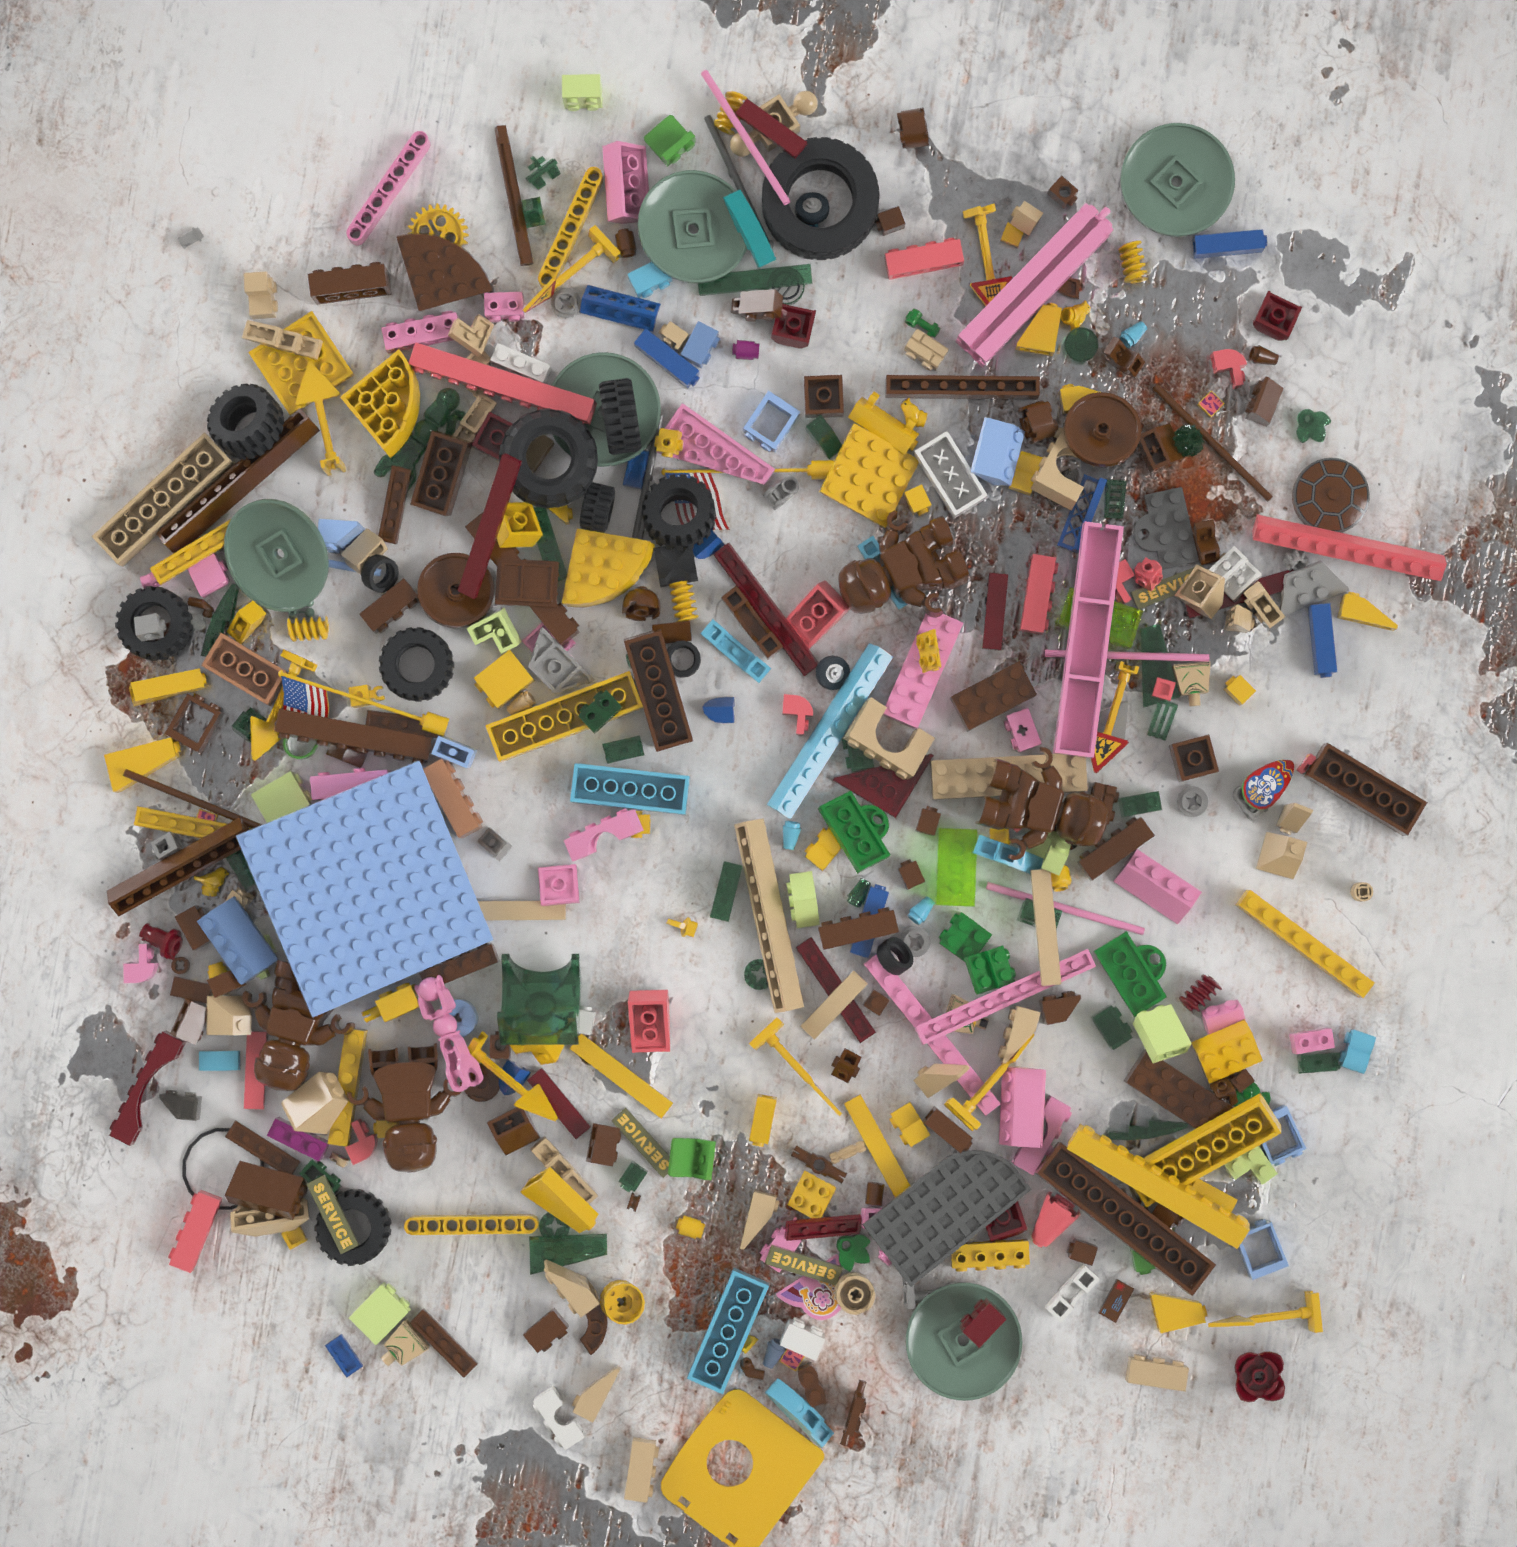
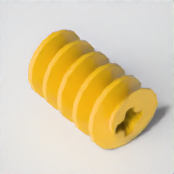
(723, 122)
(1132, 263)
(683, 601)
(308, 629)

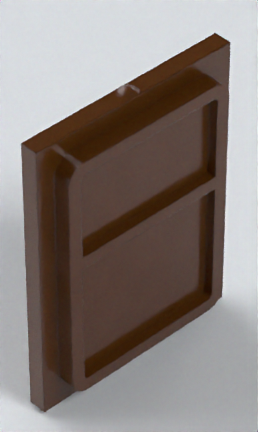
(527, 583)

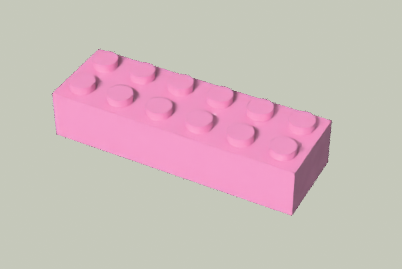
(913, 688)

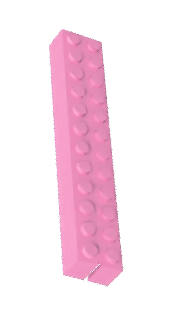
(1088, 640)

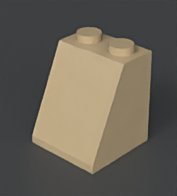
(315, 1104)

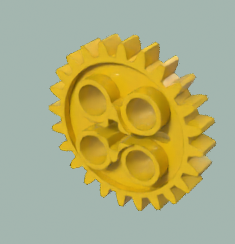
(452, 226)

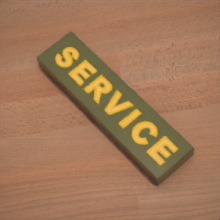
(1165, 589)
(642, 1141)
(332, 1214)
(803, 1265)

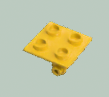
(928, 651)
(811, 1195)

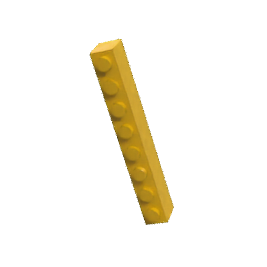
(1305, 944)

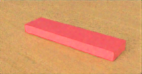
(254, 1090)

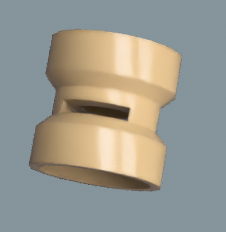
(1358, 891)

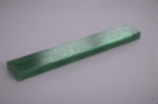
(758, 280)

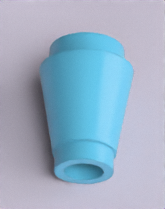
(1133, 334)
(790, 834)
(921, 910)

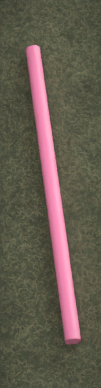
(745, 137)
(1141, 656)
(1069, 909)

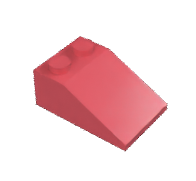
(817, 613)
(649, 1020)

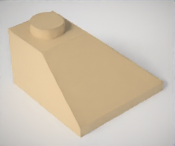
(1202, 591)
(1281, 855)
(228, 1016)

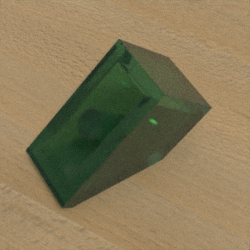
(824, 437)

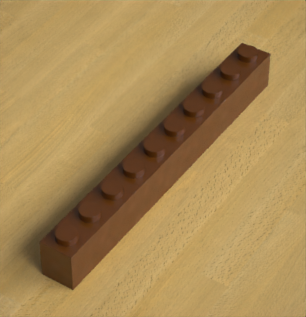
(236, 484)

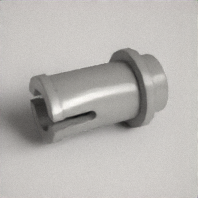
(191, 237)

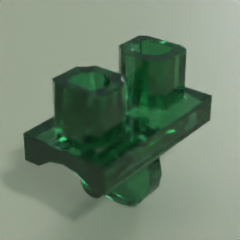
(549, 167)

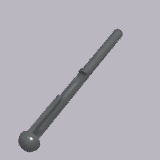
(730, 166)
(639, 527)

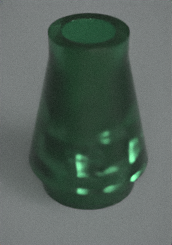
(858, 893)

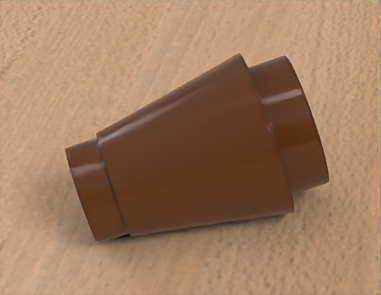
(1261, 355)

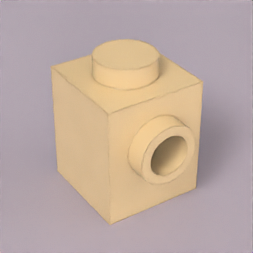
(1026, 217)

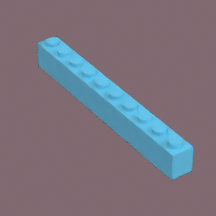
(830, 730)

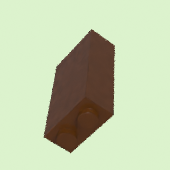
(266, 1190)

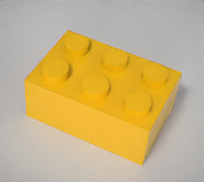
(1227, 1051)

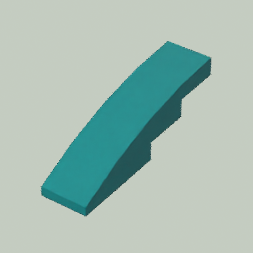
(749, 227)

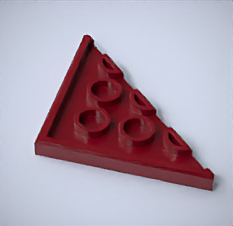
(883, 786)

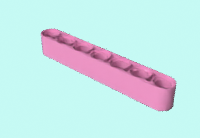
(388, 179)

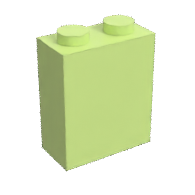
(282, 797)
(1161, 1033)
(380, 1313)

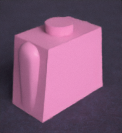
(209, 575)

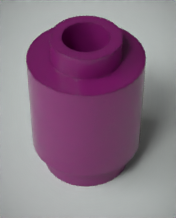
(746, 350)

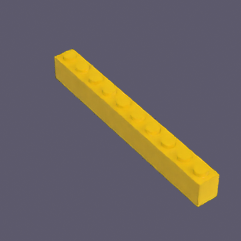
(1158, 1185)

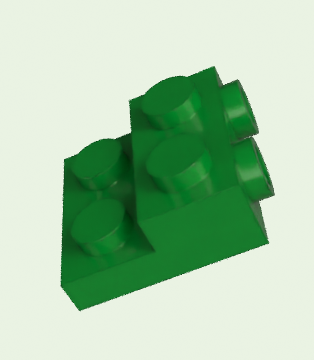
(964, 936)
(990, 969)

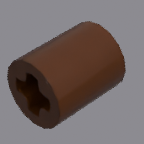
(874, 1193)

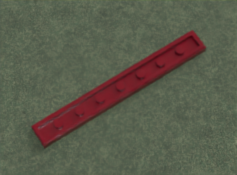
(489, 525)
(766, 609)

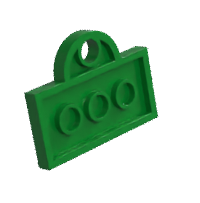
(856, 830)
(1133, 972)

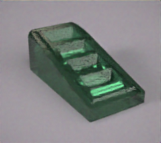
(1118, 515)

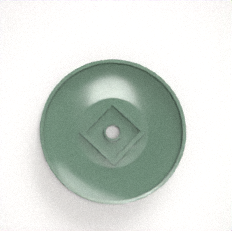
(1180, 153)
(663, 224)
(584, 377)
(254, 560)
(958, 1369)

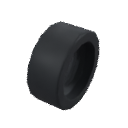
(370, 567)
(697, 659)
(887, 959)

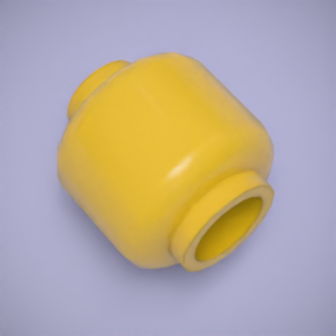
(1061, 882)

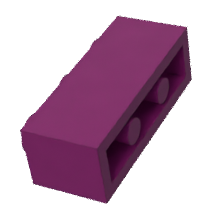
(303, 1142)

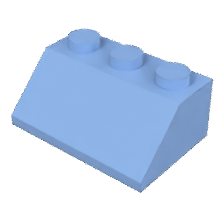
(997, 452)
(339, 533)

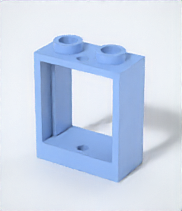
(781, 405)
(1294, 1151)
(1270, 1266)

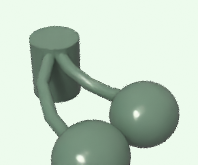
(308, 612)

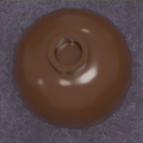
(641, 604)

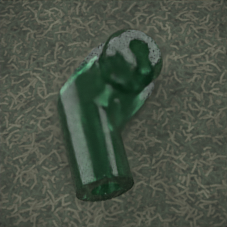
(452, 420)

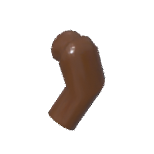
(208, 610)
(749, 1369)

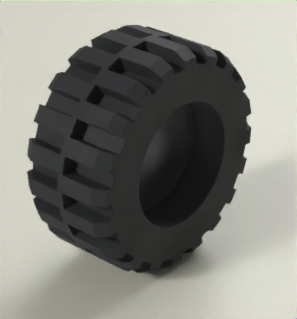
(233, 407)
(620, 416)
(678, 489)
(178, 631)
(416, 690)
(379, 1233)

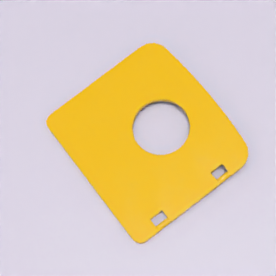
(780, 1470)

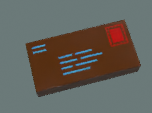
(1116, 1300)

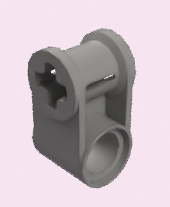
(781, 492)
(1247, 809)

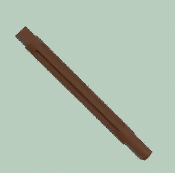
(513, 196)

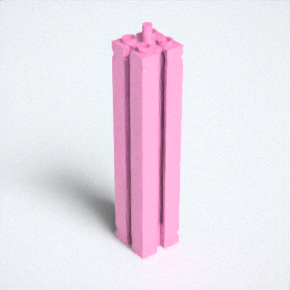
(1035, 284)

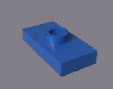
(636, 470)
(344, 1355)

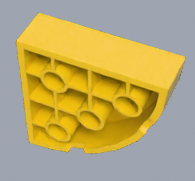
(387, 402)
(603, 567)

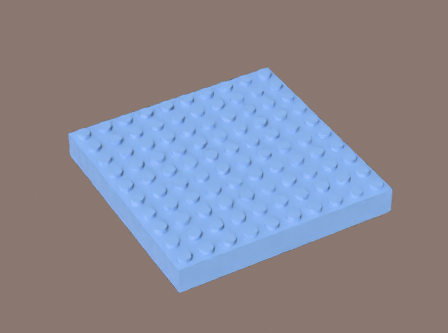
(364, 888)

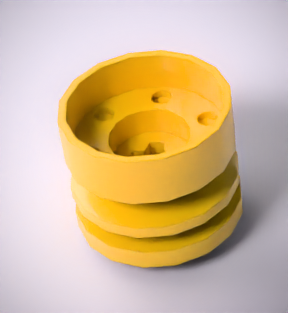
(629, 1310)

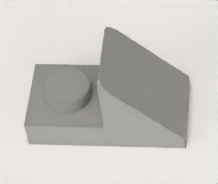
(494, 844)

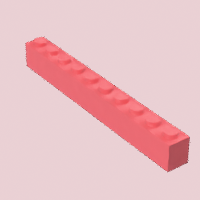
(499, 382)
(1349, 547)

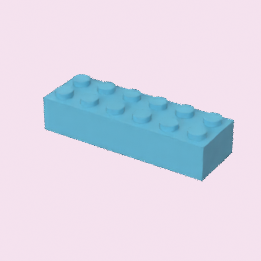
(630, 789)
(728, 1330)

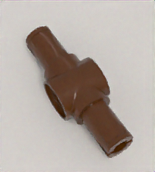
(827, 1170)

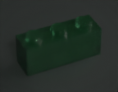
(726, 891)

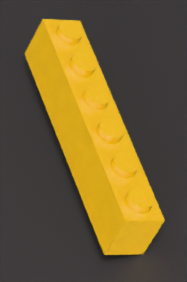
(349, 1079)

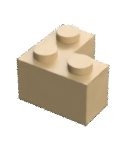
(260, 292)

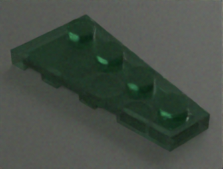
(1153, 641)
(565, 1249)

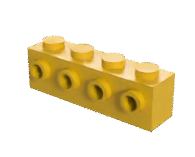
(989, 1254)

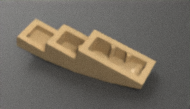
(282, 339)
(475, 417)
(834, 1004)
(551, 1157)

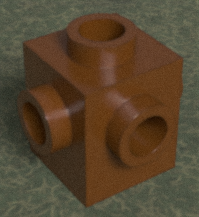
(846, 1065)

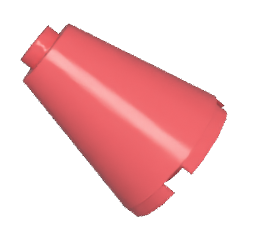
(1053, 1219)

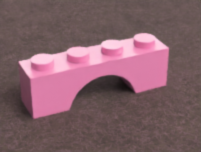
(584, 843)
(1054, 1114)

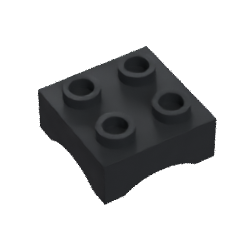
(675, 565)

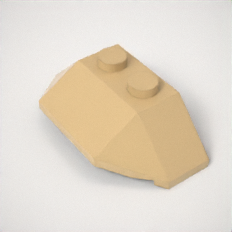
(257, 1223)

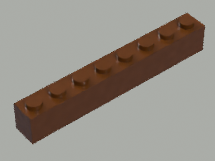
(962, 387)
(553, 618)
(352, 735)
(176, 868)

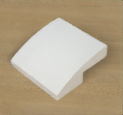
(1237, 571)

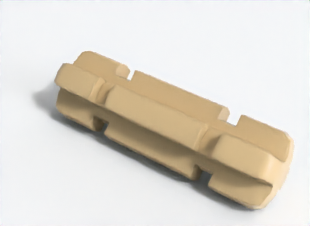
(847, 1152)

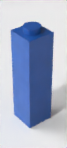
(1229, 244)
(667, 359)
(1322, 640)
(875, 900)

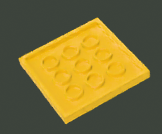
(286, 370)
(869, 475)

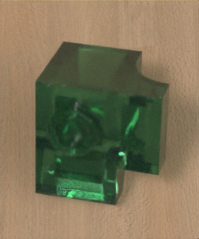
(242, 725)

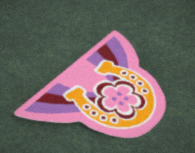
(812, 1296)

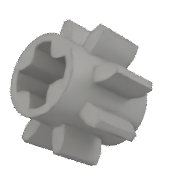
(1295, 559)

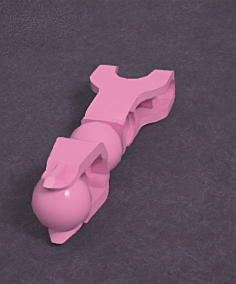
(457, 1058)

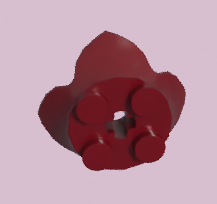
(1269, 1387)

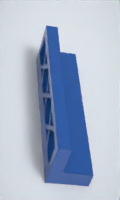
(618, 310)
(1090, 511)

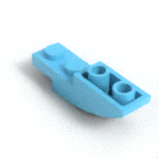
(999, 851)
(800, 1411)

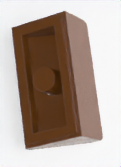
(675, 631)

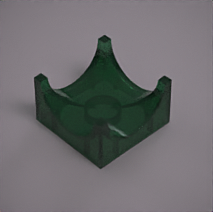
(540, 1005)

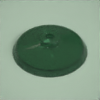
(1081, 344)

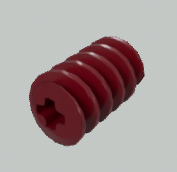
(1199, 993)

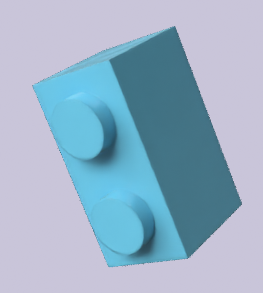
(647, 279)

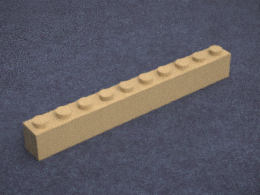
(769, 915)

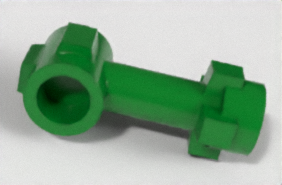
(914, 318)

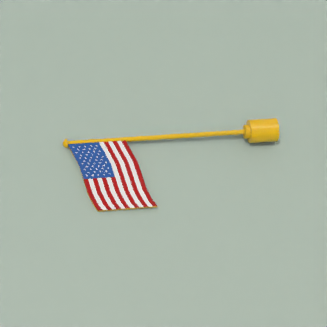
(686, 511)
(312, 699)

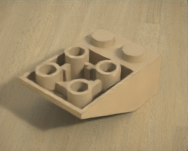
(1021, 1027)
(573, 1287)

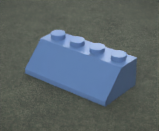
(237, 940)

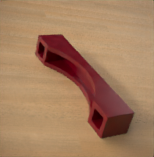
(129, 1122)

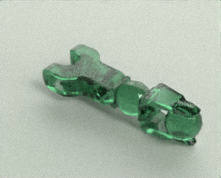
(416, 445)

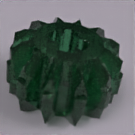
(1188, 440)

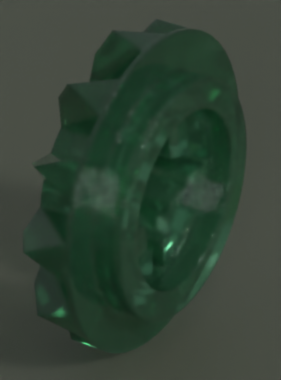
(751, 979)
(547, 1231)

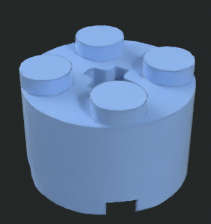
(468, 1014)

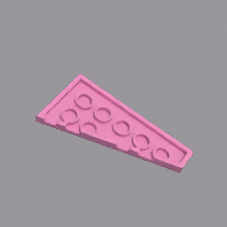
(714, 449)

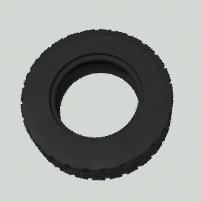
(836, 239)

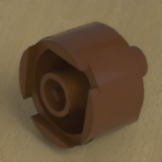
(914, 128)
(1037, 421)

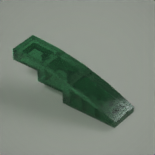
(547, 543)
(223, 614)
(1153, 1129)

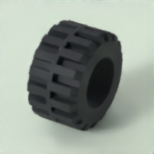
(597, 507)

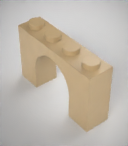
(1050, 481)
(863, 736)

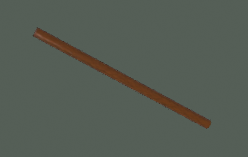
(1213, 443)
(188, 798)

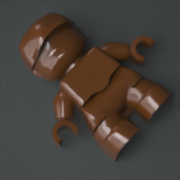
(906, 568)
(1039, 807)
(283, 1061)
(406, 1101)

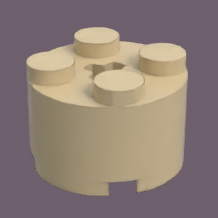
(860, 1302)

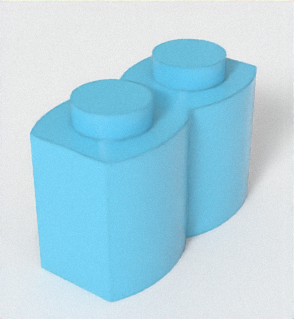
(1357, 1051)

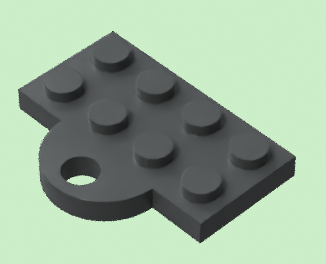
(1167, 529)

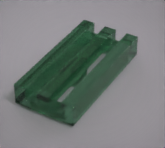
(1167, 727)

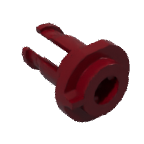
(167, 942)

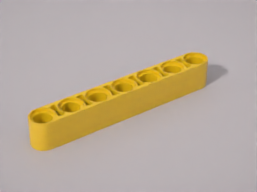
(571, 219)
(462, 1228)

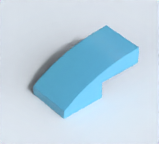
(219, 1060)

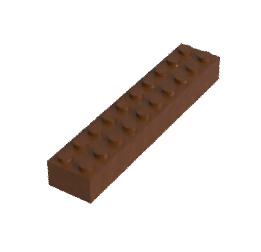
(1125, 1218)

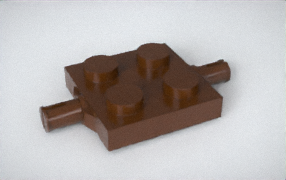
(853, 1420)

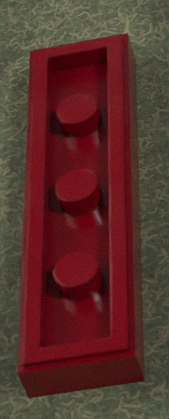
(771, 128)
(995, 611)
(560, 1103)
(823, 1227)

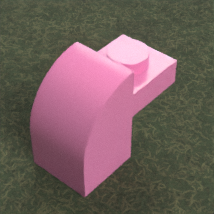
(144, 969)

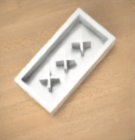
(950, 474)

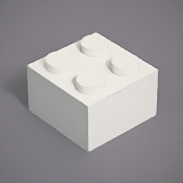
(802, 1338)

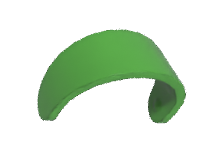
(285, 746)

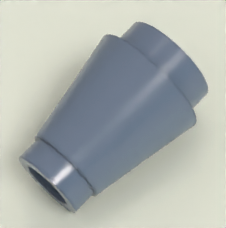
(773, 1353)

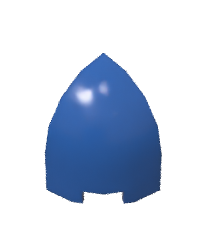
(708, 546)
(720, 709)
(515, 1072)

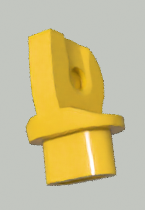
(687, 927)

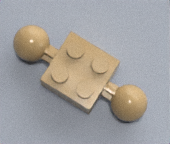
(804, 104)

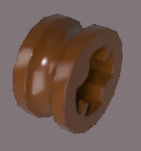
(174, 965)
(633, 1202)

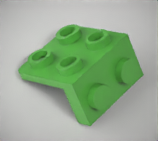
(670, 140)
(691, 1158)

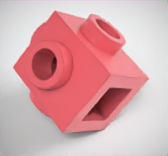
(1148, 574)

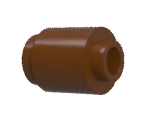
(626, 243)

